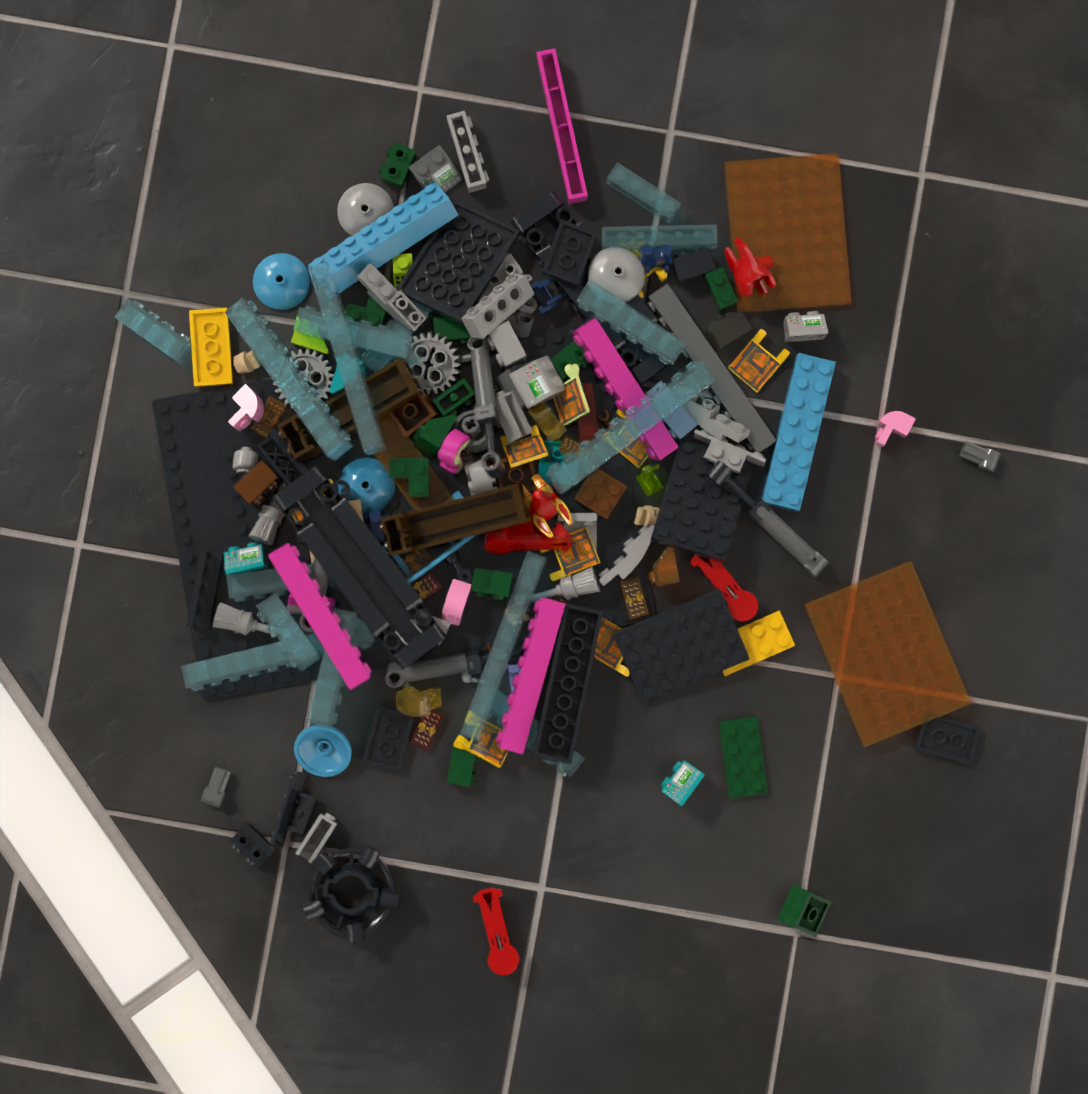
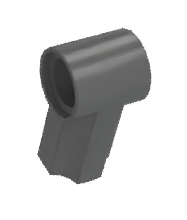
(521, 323)
(985, 458)
(214, 792)

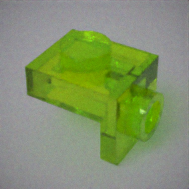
(648, 480)

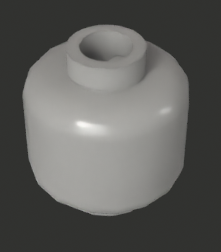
(244, 460)

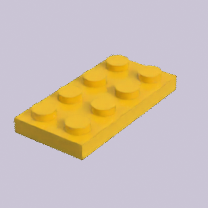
(210, 347)
(763, 639)

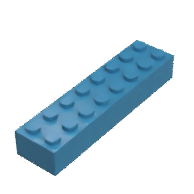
(389, 235)
(798, 432)

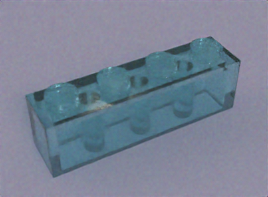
(643, 193)
(153, 330)
(288, 632)

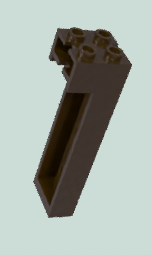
(388, 390)
(455, 520)

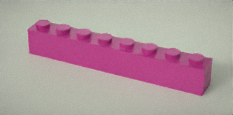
(561, 126)
(620, 384)
(319, 616)
(530, 675)

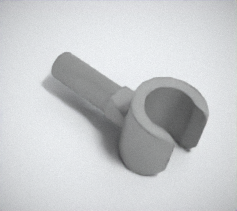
(468, 678)

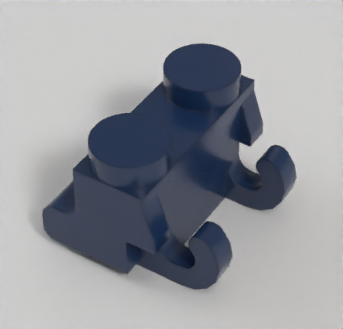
(656, 257)
(544, 296)
(375, 519)

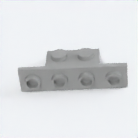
(729, 454)

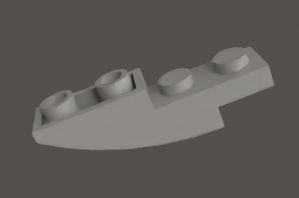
(390, 299)
(707, 415)
(634, 550)

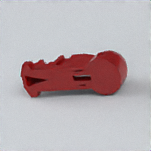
(526, 537)
(741, 603)
(503, 956)

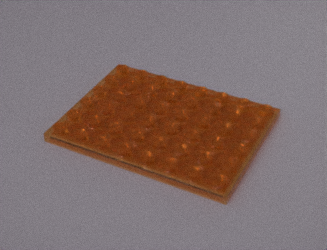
(797, 217)
(887, 654)

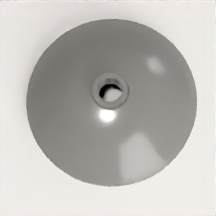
(364, 194)
(623, 285)

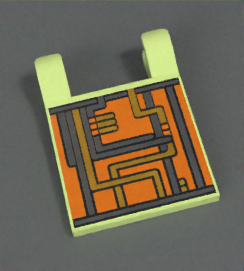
(571, 402)

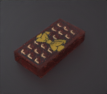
(427, 586)
(426, 730)

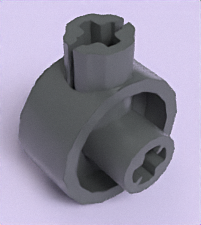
(468, 425)

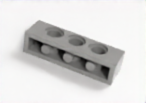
(497, 305)

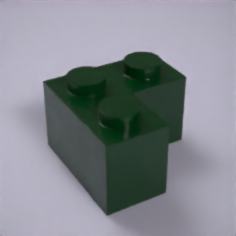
(373, 312)
(415, 470)
(491, 583)

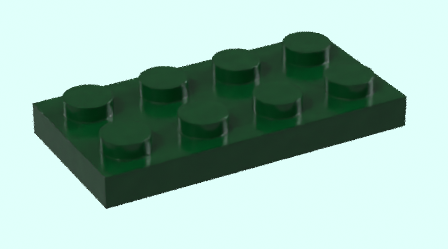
(742, 757)

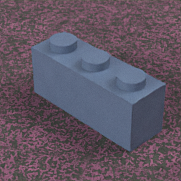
(679, 421)

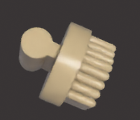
(246, 362)
(646, 515)

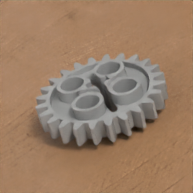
(315, 366)
(446, 369)

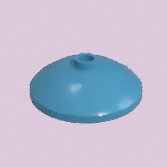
(282, 294)
(380, 488)
(320, 758)

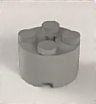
(478, 479)

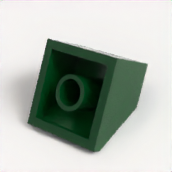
(430, 436)
(804, 910)

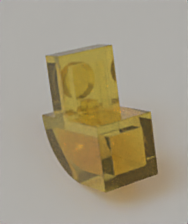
(547, 421)
(417, 703)

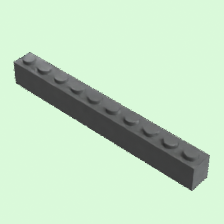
(724, 388)

